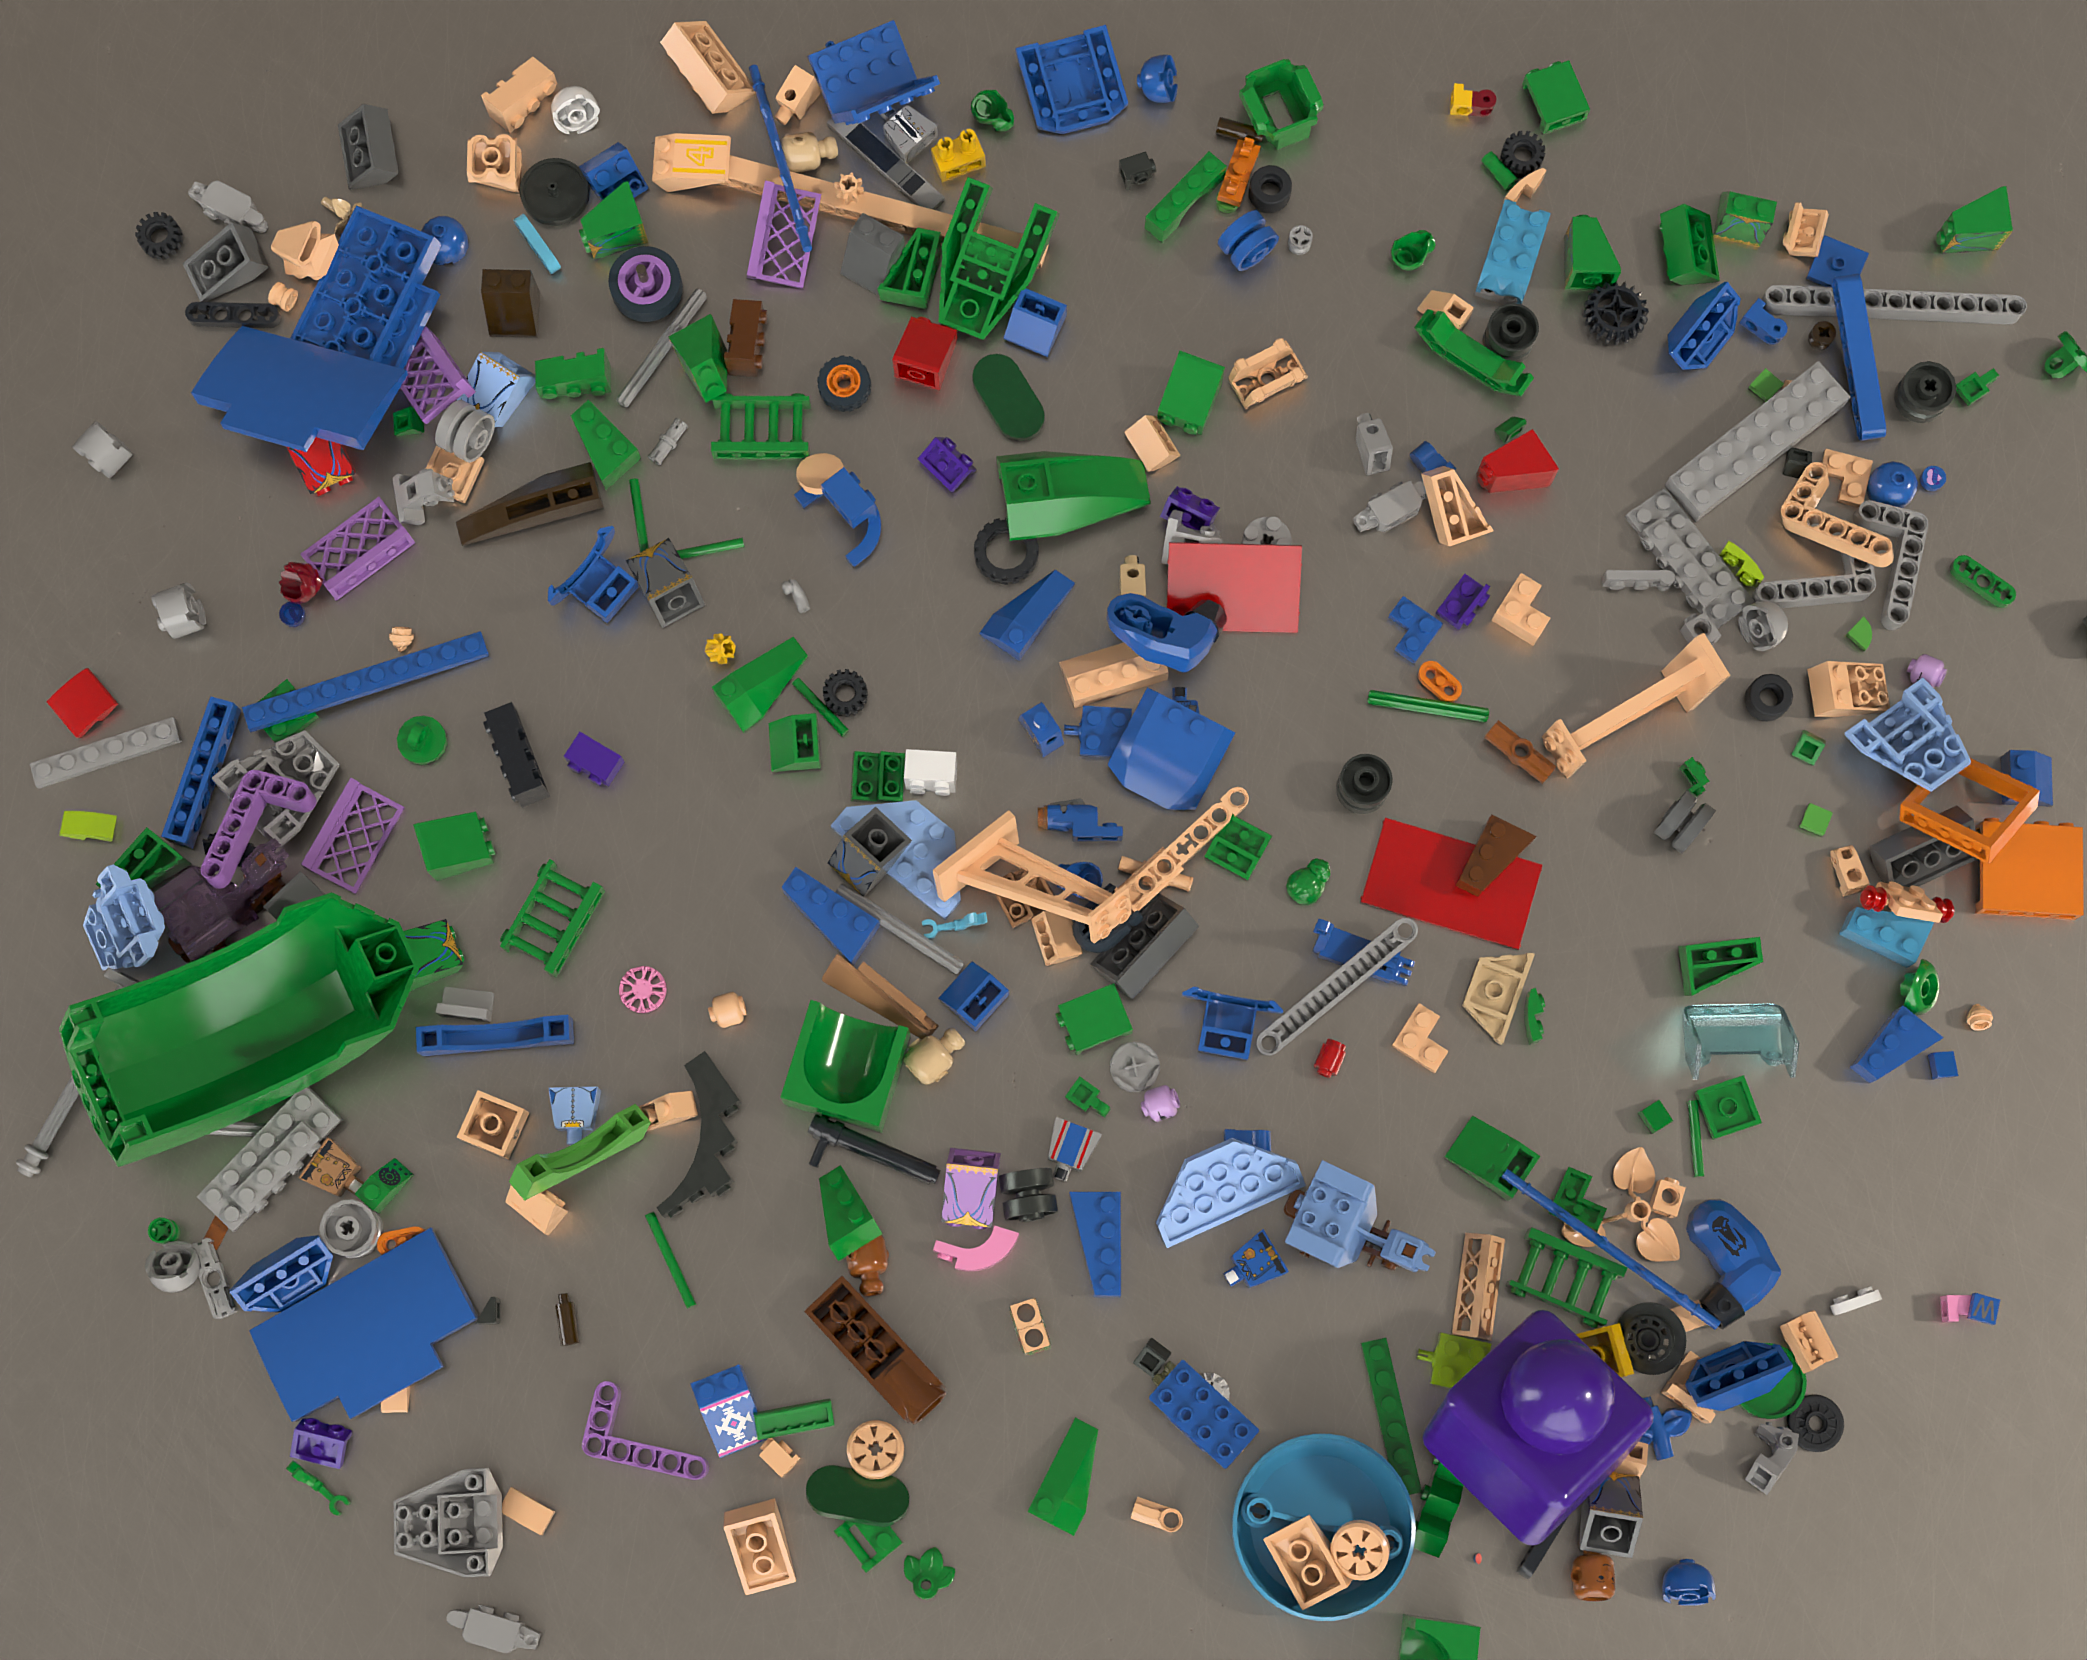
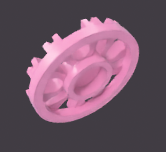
(642, 989)

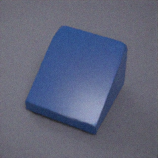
(1943, 1065)

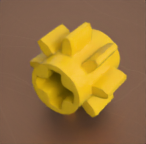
(720, 648)

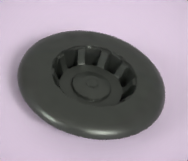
(1650, 1338)

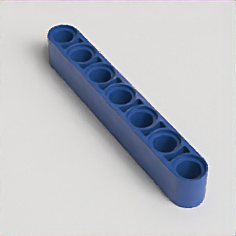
(1859, 357)

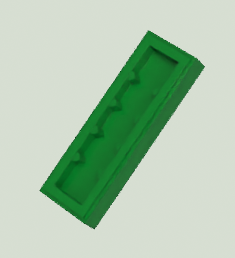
(793, 1419)

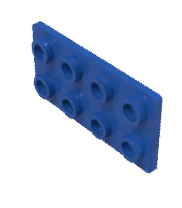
(1203, 1414)

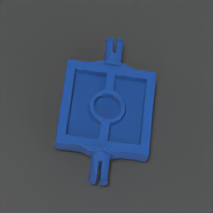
(1100, 729)

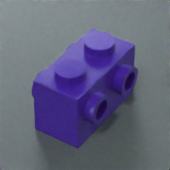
(1196, 511)

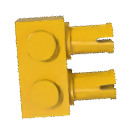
(958, 156)

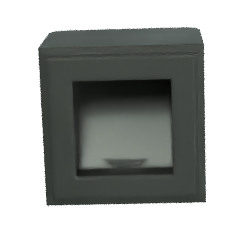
(1796, 462)
(490, 1313)
(1152, 1357)

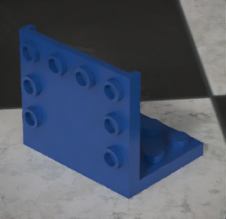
(867, 75)

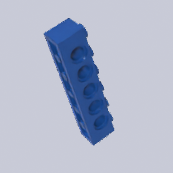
(203, 763)

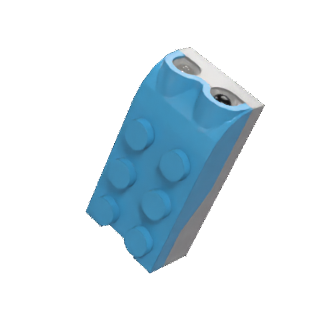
(1512, 254)

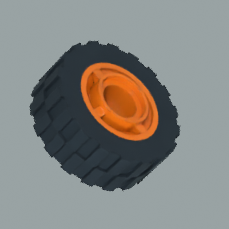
(844, 369)

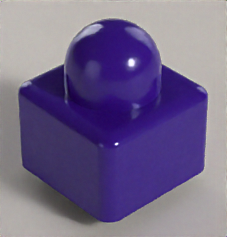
(1537, 1426)

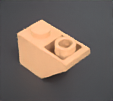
(1454, 307)
(670, 1109)

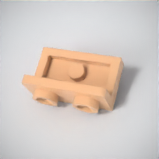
(1805, 231)
(1808, 1341)

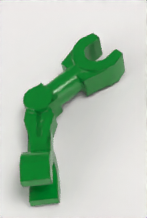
(317, 1484)

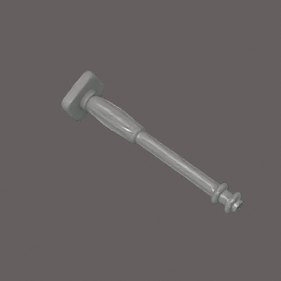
(63, 1105)

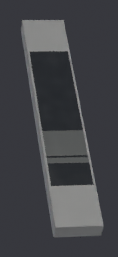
(888, 164)

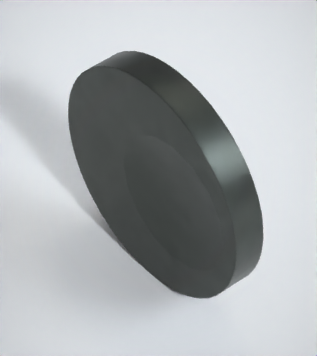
(554, 191)

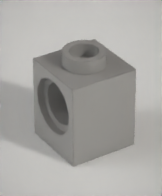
(1704, 623)

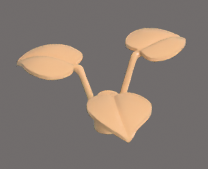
(1658, 1239)

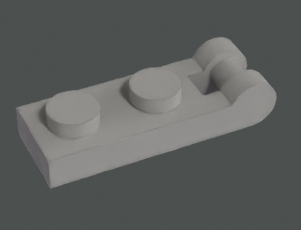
(1638, 579)

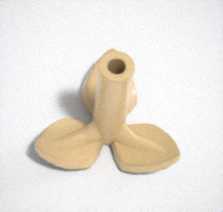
(342, 209)

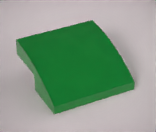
(1238, 847)

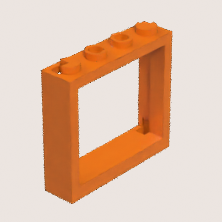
(1961, 836)

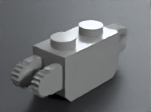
(228, 205)
(1392, 507)
(493, 1630)

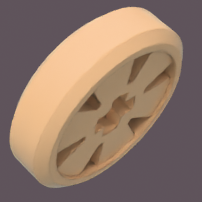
(889, 1442)
(1365, 1535)

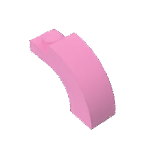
(981, 1257)

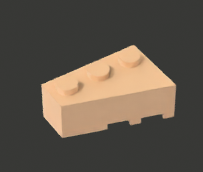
(520, 94)
(1452, 508)

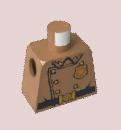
(333, 1170)

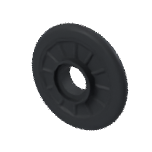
(1832, 1423)

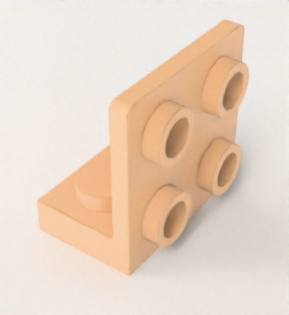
(1678, 1393)

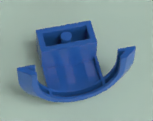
(854, 506)
(597, 581)
(1229, 1022)

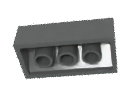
(1917, 857)
(1146, 946)

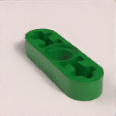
(1972, 565)

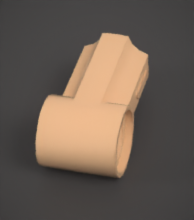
(1153, 1514)

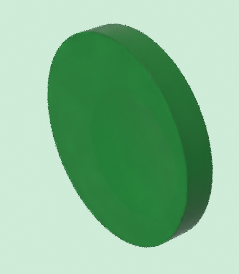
(1781, 1398)

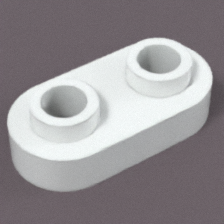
(1865, 1297)

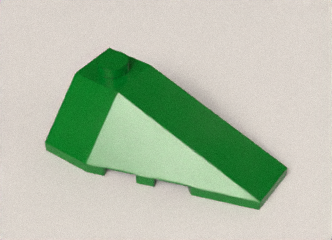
(756, 685)
(1067, 1483)

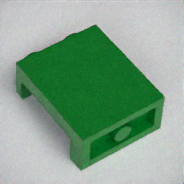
(1557, 96)
(1093, 1019)

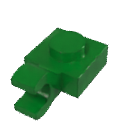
(1975, 387)
(1085, 1096)

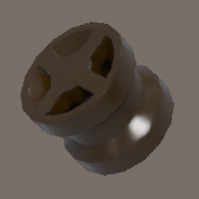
(1822, 341)

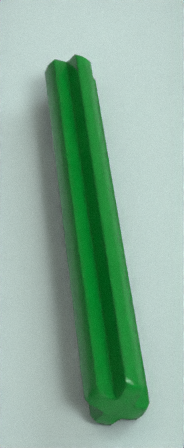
(1428, 706)

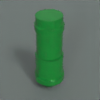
(1499, 170)

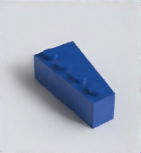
(839, 920)

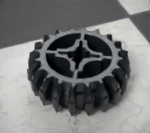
(1597, 315)

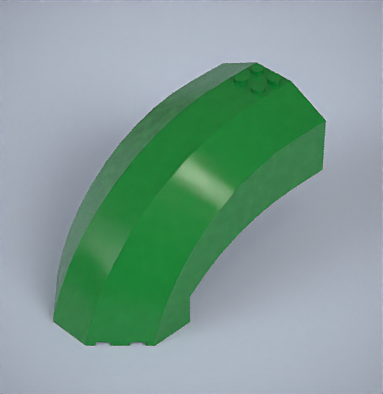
(237, 1026)

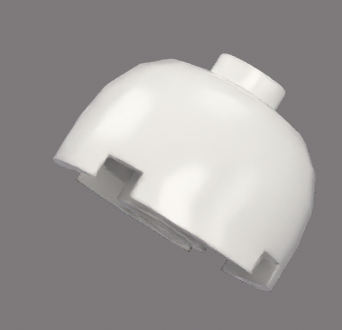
(574, 110)

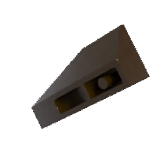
(533, 504)

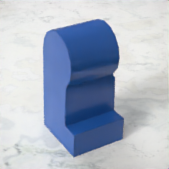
(1764, 324)
(1427, 458)
(1257, 1138)

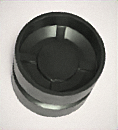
(1511, 332)
(1364, 783)
(1029, 1201)

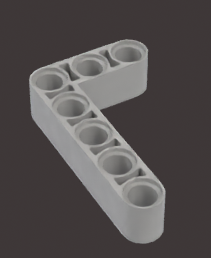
(1902, 558)
(1824, 587)

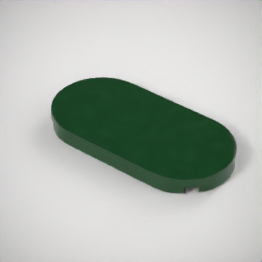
(1008, 397)
(850, 1497)

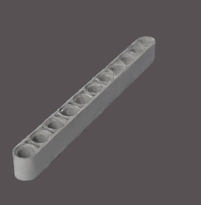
(1904, 300)

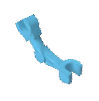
(958, 925)

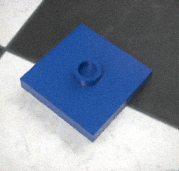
(1835, 260)

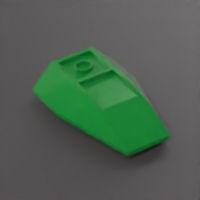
(1067, 491)

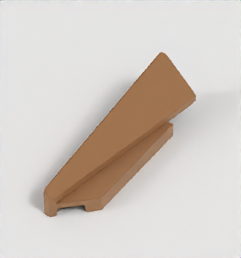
(878, 995)

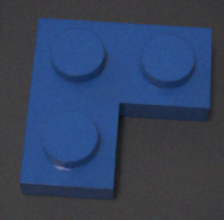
(1420, 628)

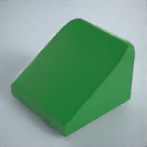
(407, 422)
(1510, 428)
(1808, 747)
(1655, 1116)

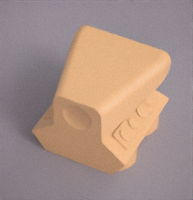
(494, 162)
(305, 250)

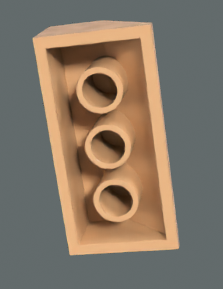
(707, 65)
(1109, 674)

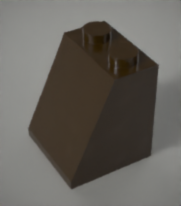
(510, 302)

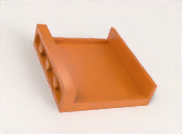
(2034, 872)

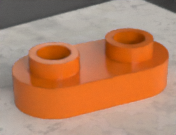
(1441, 680)
(399, 1236)

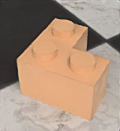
(1517, 614)

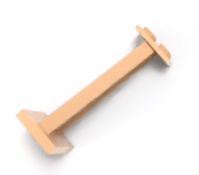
(1688, 677)
(1000, 842)

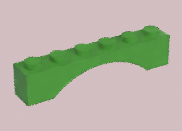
(549, 1169)

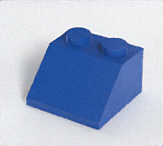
(2032, 769)

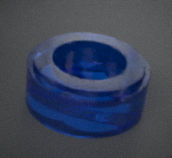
(292, 614)

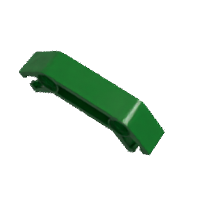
(1471, 356)

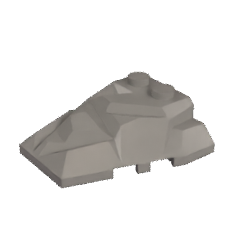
(293, 758)

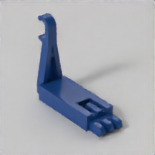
(1340, 946)

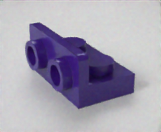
(947, 462)
(1462, 601)
(320, 1442)

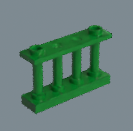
(772, 448)
(566, 938)
(1586, 1261)

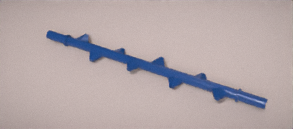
(801, 228)
(1603, 1243)

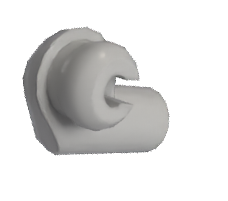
(798, 594)

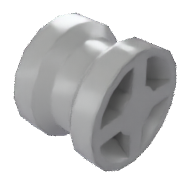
(1301, 234)

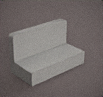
(466, 1004)

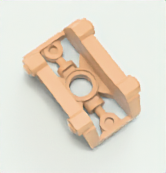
(1264, 363)

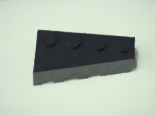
(515, 754)

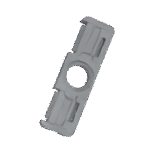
(217, 1296)

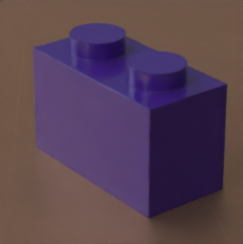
(593, 759)

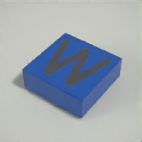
(1983, 1309)

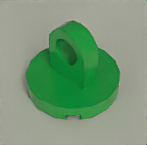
(2070, 355)
(422, 740)

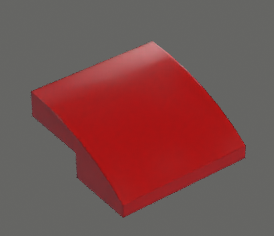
(82, 702)

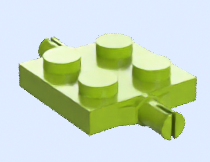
(1453, 1358)

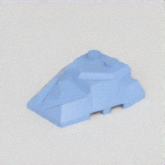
(1914, 738)
(123, 921)

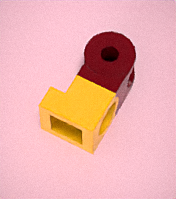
(1471, 102)

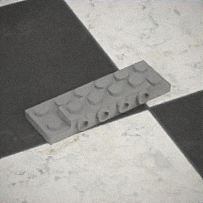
(1686, 553)
(269, 1159)

